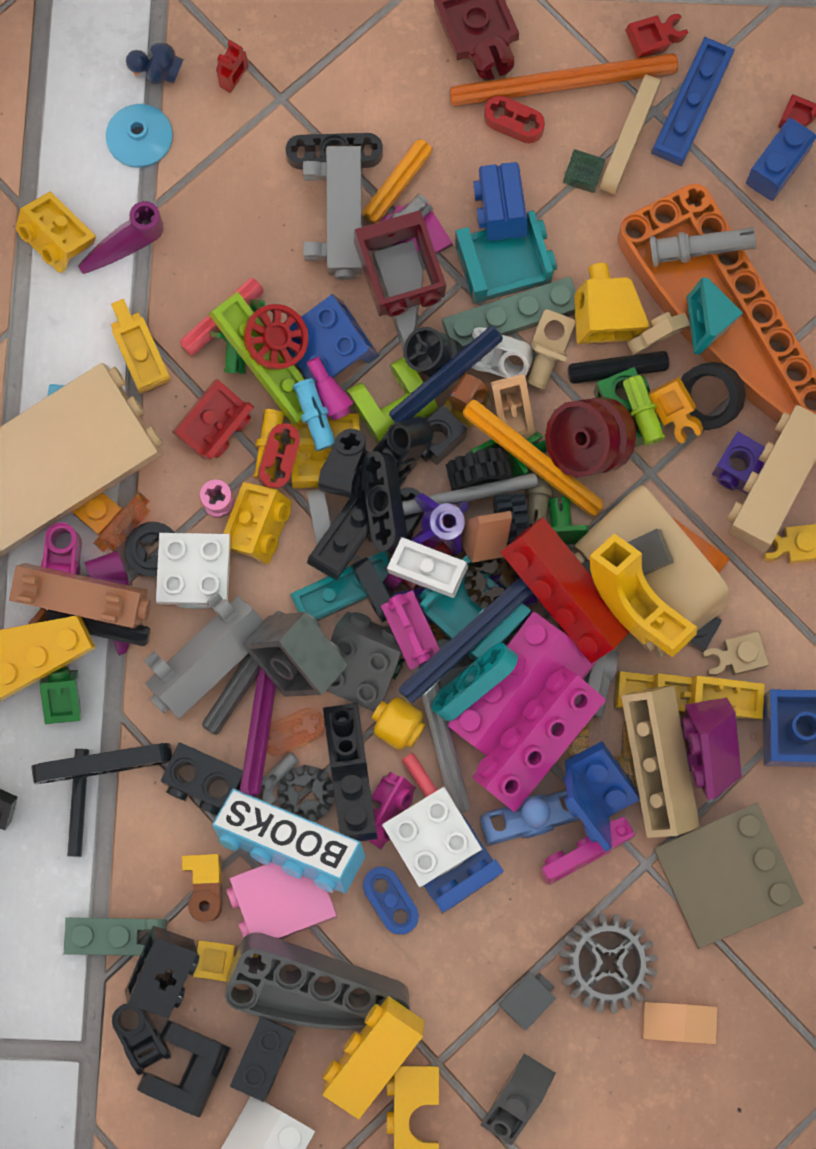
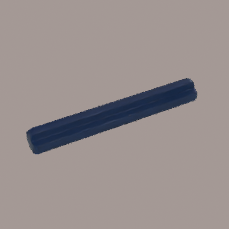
(446, 375)

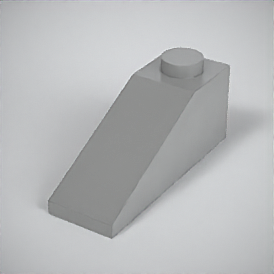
(401, 271)

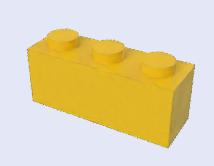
(372, 1056)

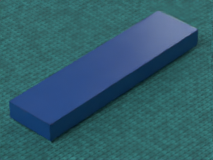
(693, 101)

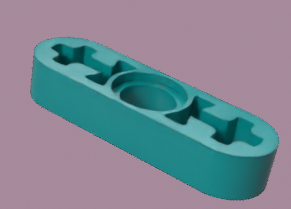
(474, 682)

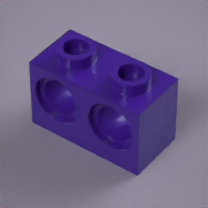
(744, 449)

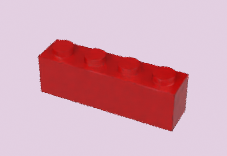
(565, 589)

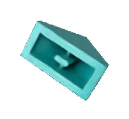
(709, 314)

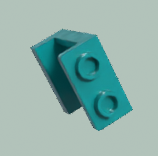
(506, 264)
(456, 613)

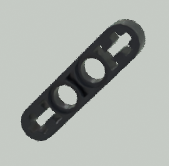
(101, 763)

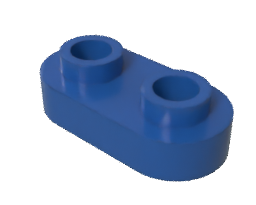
(391, 900)

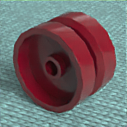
(590, 436)

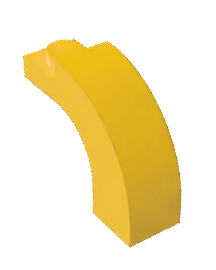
(622, 585)

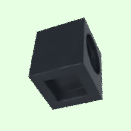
(454, 430)

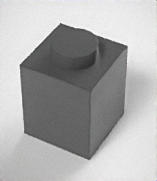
(528, 999)

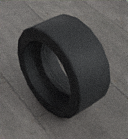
(735, 387)

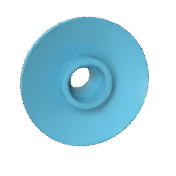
(142, 148)

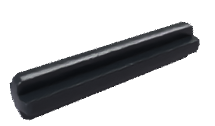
(608, 367)
(137, 636)

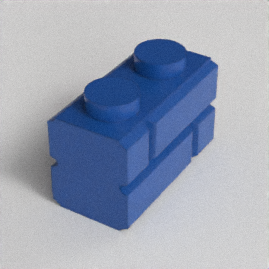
(781, 159)
(502, 201)

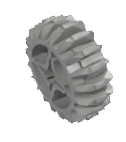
(584, 984)

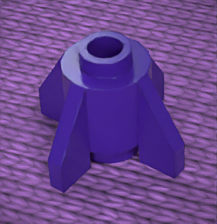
(433, 526)

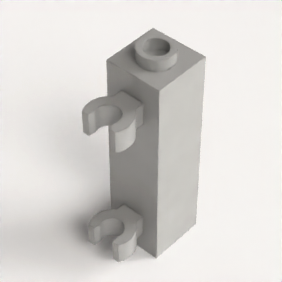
(343, 210)
(204, 658)

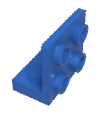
(333, 337)
(597, 790)
(464, 879)

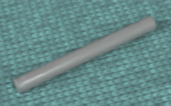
(476, 492)

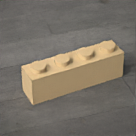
(778, 481)
(660, 762)

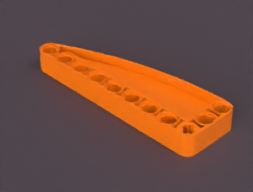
(746, 342)

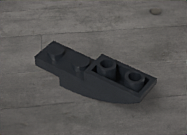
(349, 772)

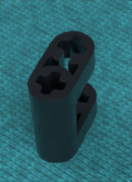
(200, 1073)

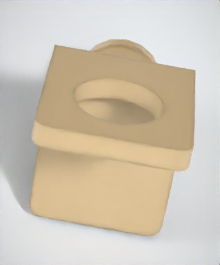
(548, 350)

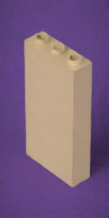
(69, 452)

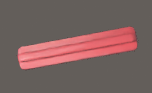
(200, 334)

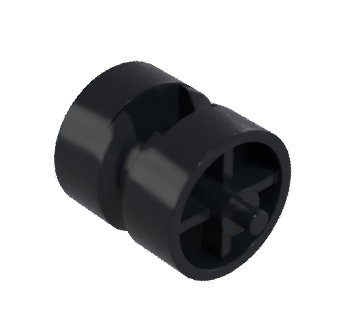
(429, 350)

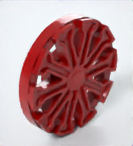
(275, 336)

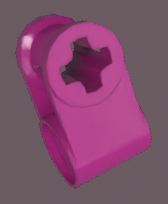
(62, 559)

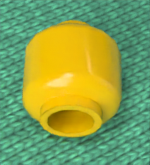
(398, 723)

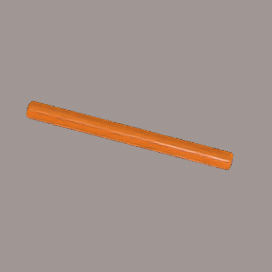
(564, 79)

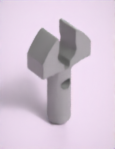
(276, 775)

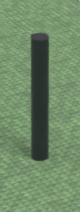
(77, 812)

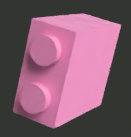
(278, 902)

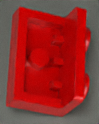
(213, 421)

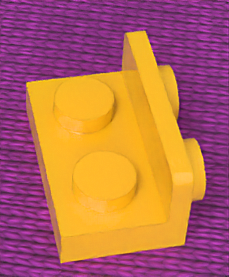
(53, 231)
(257, 521)

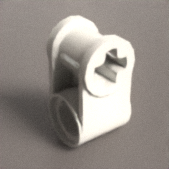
(497, 359)

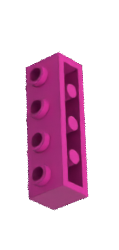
(538, 738)

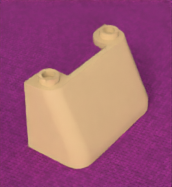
(688, 584)

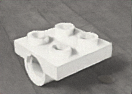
(192, 569)
(432, 837)

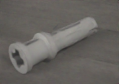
(685, 246)

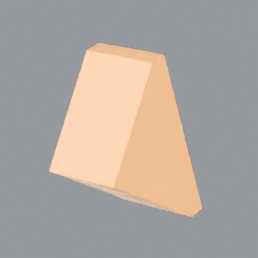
(512, 405)
(679, 1022)

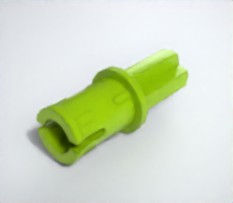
(643, 410)

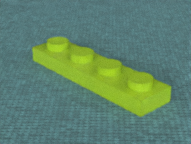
(231, 320)

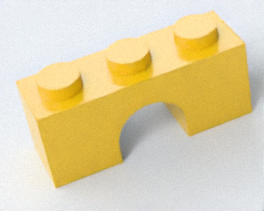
(411, 1088)

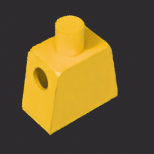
(607, 308)

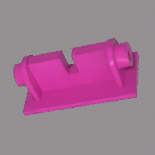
(410, 629)
(395, 796)

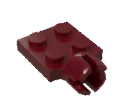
(480, 33)

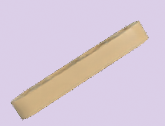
(630, 134)

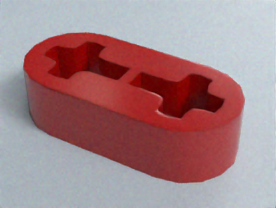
(514, 119)
(286, 459)

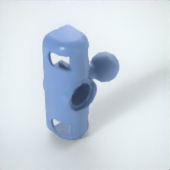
(533, 818)

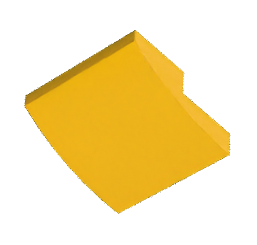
(308, 460)

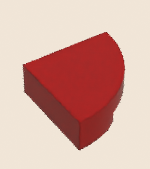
(800, 110)

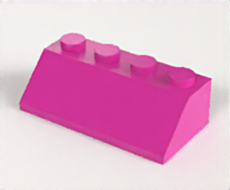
(540, 653)

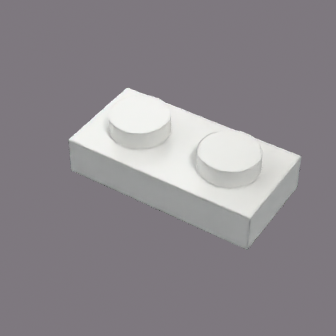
(427, 567)

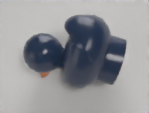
(161, 66)

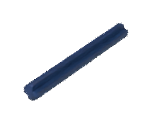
(465, 641)

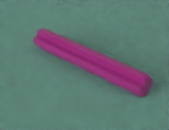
(258, 735)

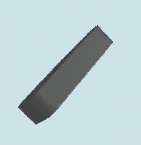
(297, 994)

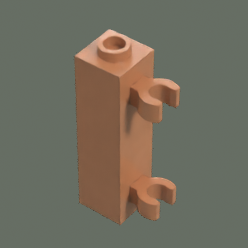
(79, 595)

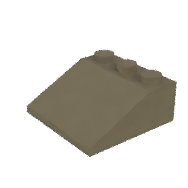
(728, 875)

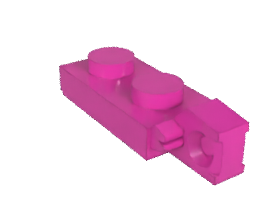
(562, 865)

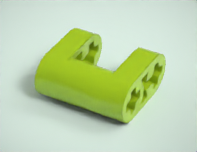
(377, 419)

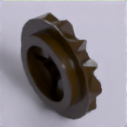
(476, 583)

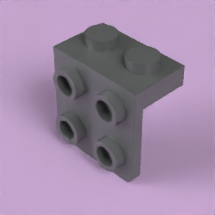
(370, 657)

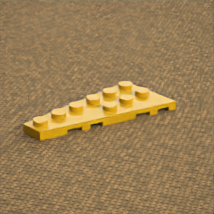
(39, 650)

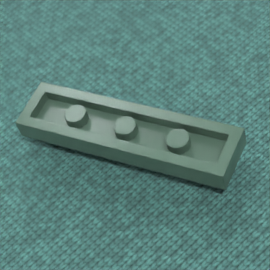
(513, 312)

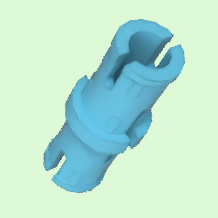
(314, 414)

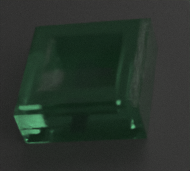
(584, 171)

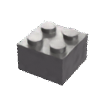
(295, 654)

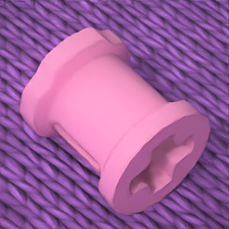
(212, 489)

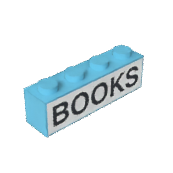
(288, 841)

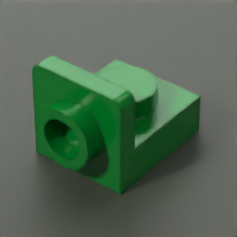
(60, 696)

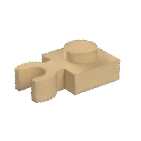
(663, 328)
(740, 653)

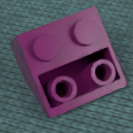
(712, 745)

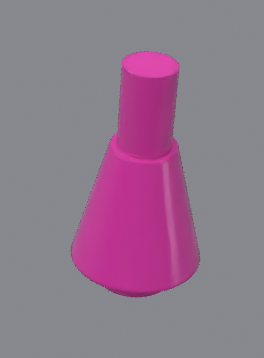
(329, 391)

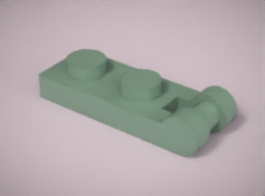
(106, 935)

